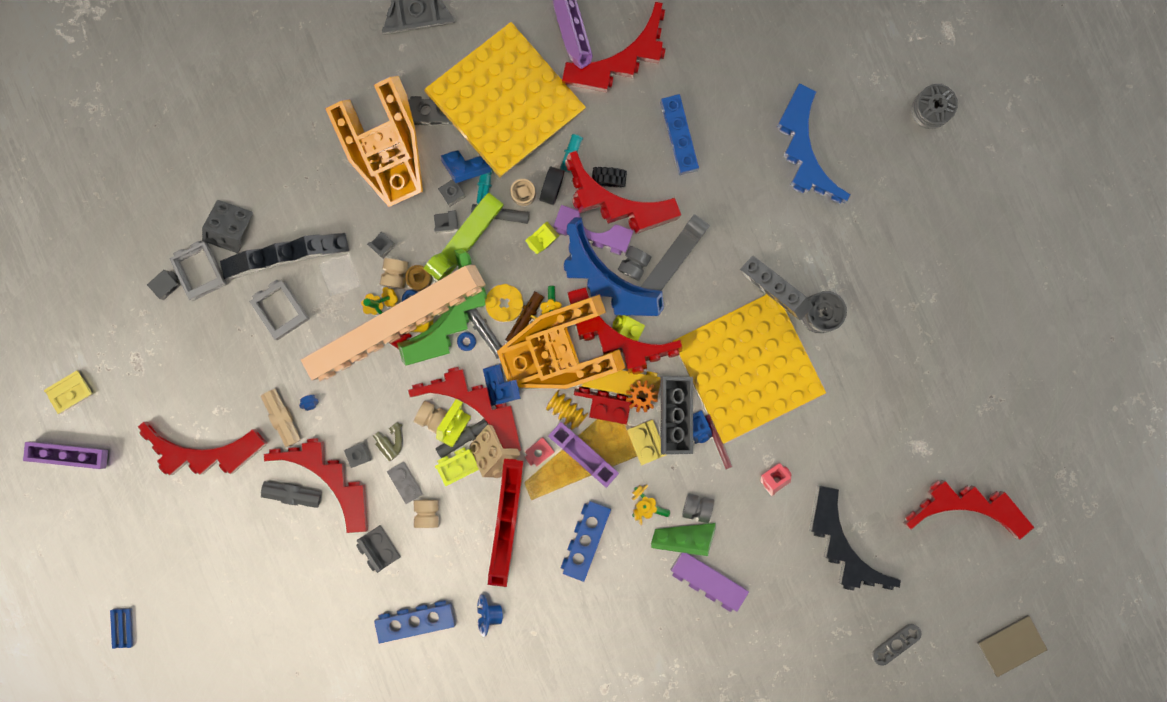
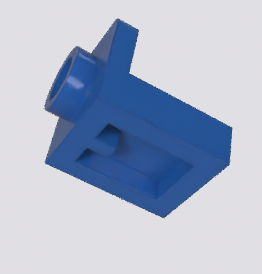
(701, 429)

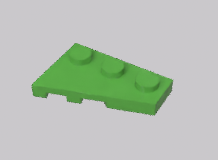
(685, 539)

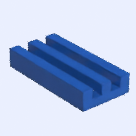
(129, 644)

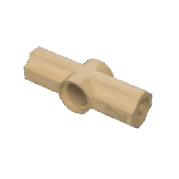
(280, 417)

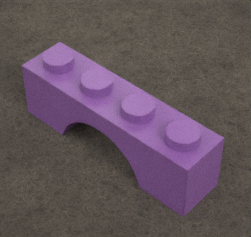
(616, 238)
(583, 454)

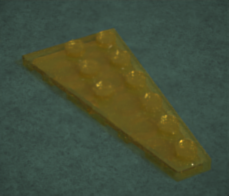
(605, 437)

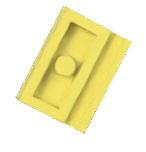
(68, 392)
(646, 442)

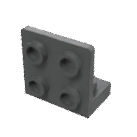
(226, 226)
(377, 549)

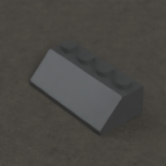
(676, 415)

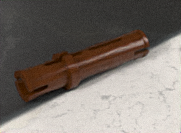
(528, 310)

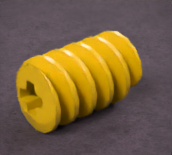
(566, 410)

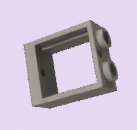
(206, 288)
(290, 325)

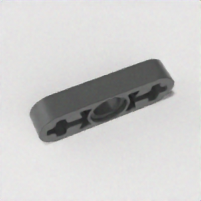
(888, 658)

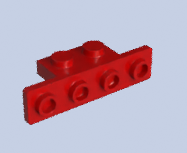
(607, 406)

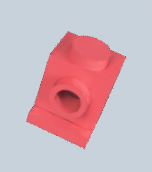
(541, 445)
(777, 471)

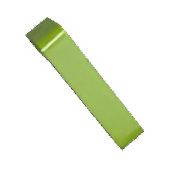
(445, 262)

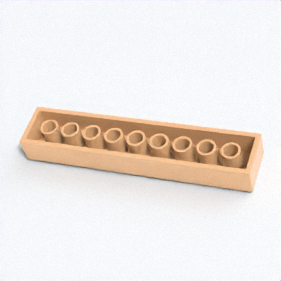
(393, 322)

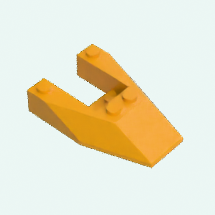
(387, 153)
(546, 356)

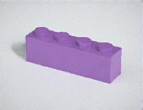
(65, 455)
(709, 581)

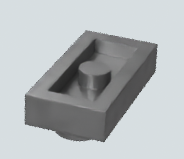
(404, 482)

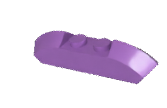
(573, 32)

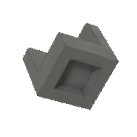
(446, 222)
(381, 245)

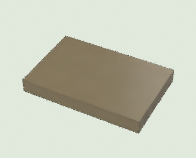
(1012, 646)

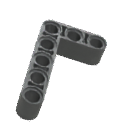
(676, 254)

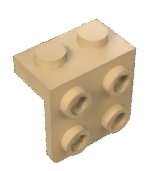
(490, 454)

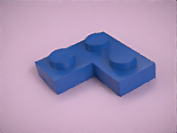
(463, 170)
(498, 390)

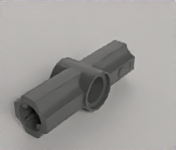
(290, 494)

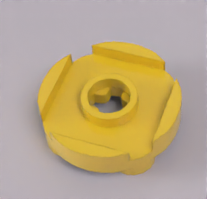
(506, 292)

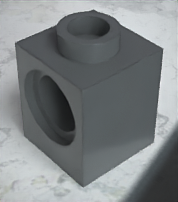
(451, 193)
(164, 284)
(357, 455)

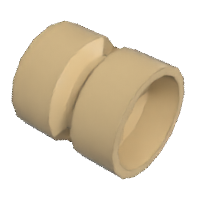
(523, 192)
(394, 273)
(429, 416)
(426, 513)

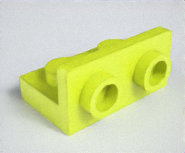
(452, 424)

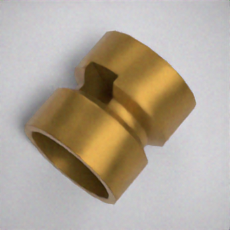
(418, 278)

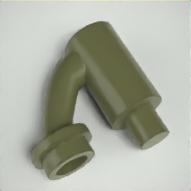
(385, 446)

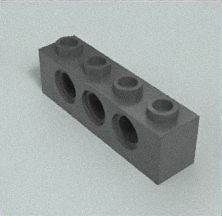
(434, 117)
(776, 287)

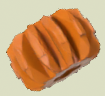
(644, 389)

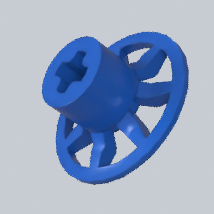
(490, 615)

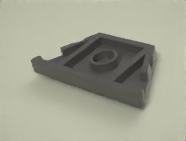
(416, 14)

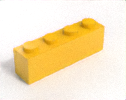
(620, 382)

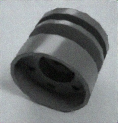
(924, 102)
(833, 311)

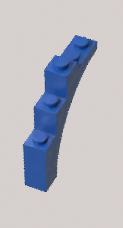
(809, 174)
(626, 297)

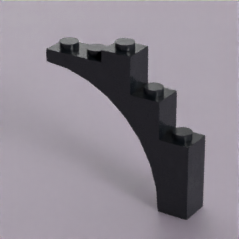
(283, 253)
(853, 569)

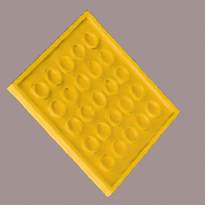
(505, 99)
(749, 367)

